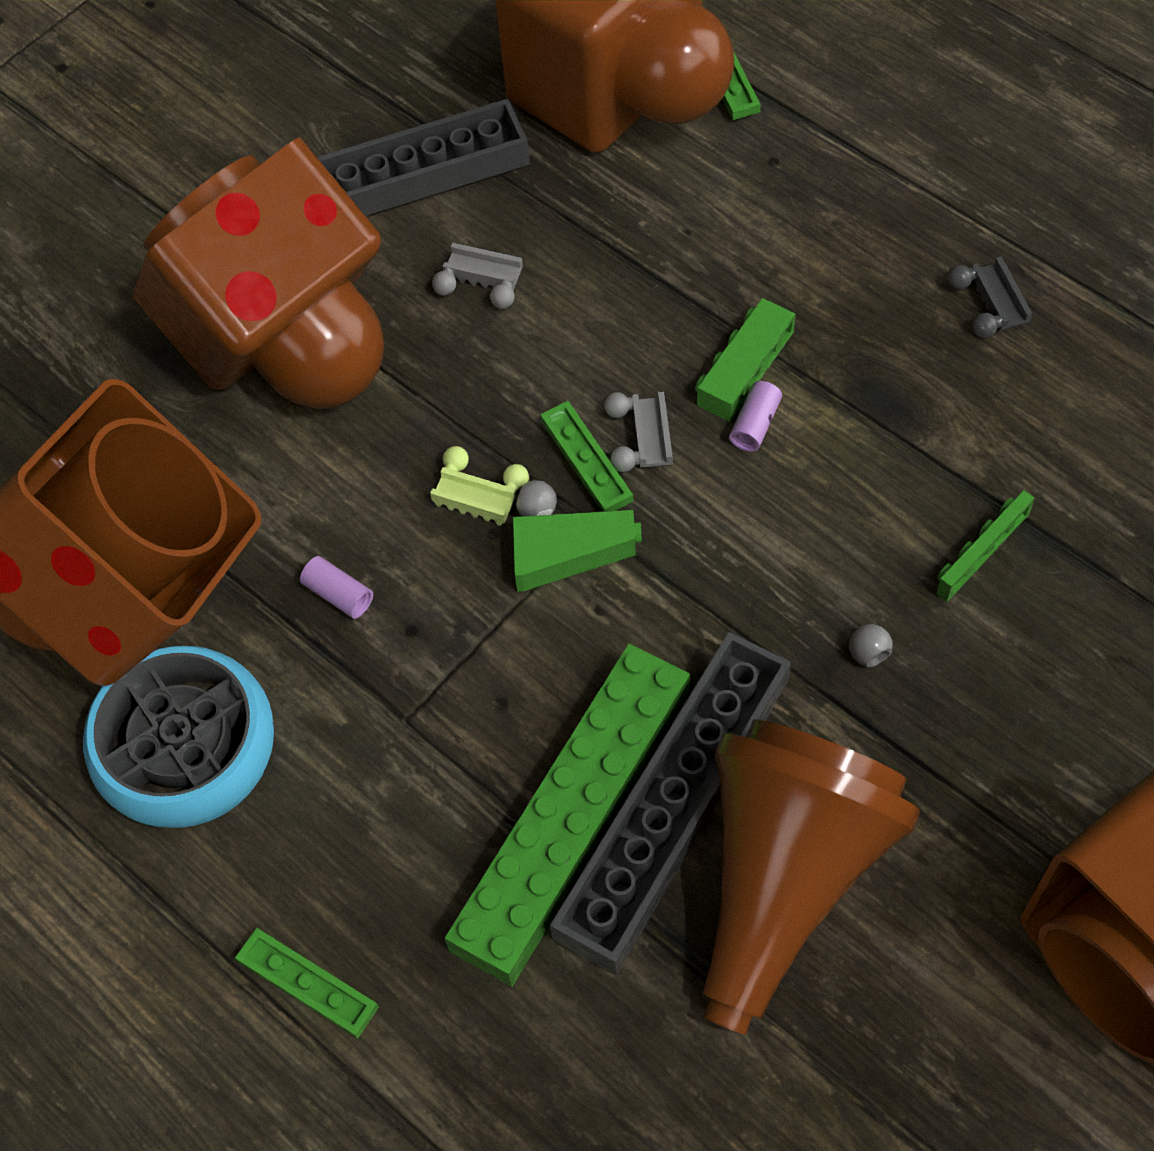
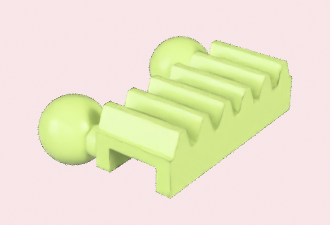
(474, 493)

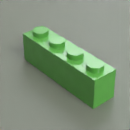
(745, 359)

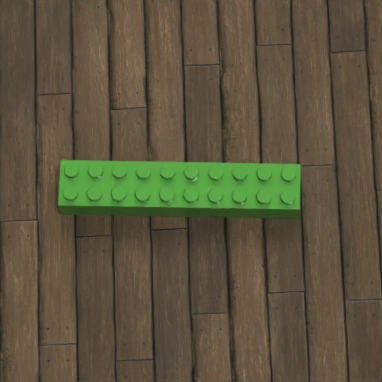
(568, 815)

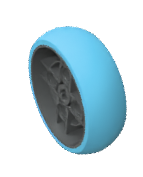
(215, 790)

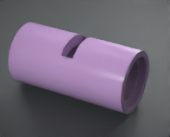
(755, 416)
(336, 587)

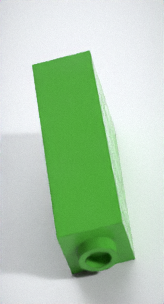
(569, 544)

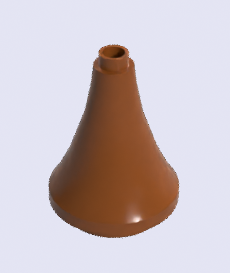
(795, 839)

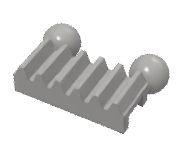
(482, 267)
(650, 429)

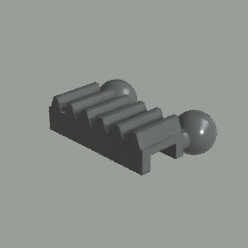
(998, 291)

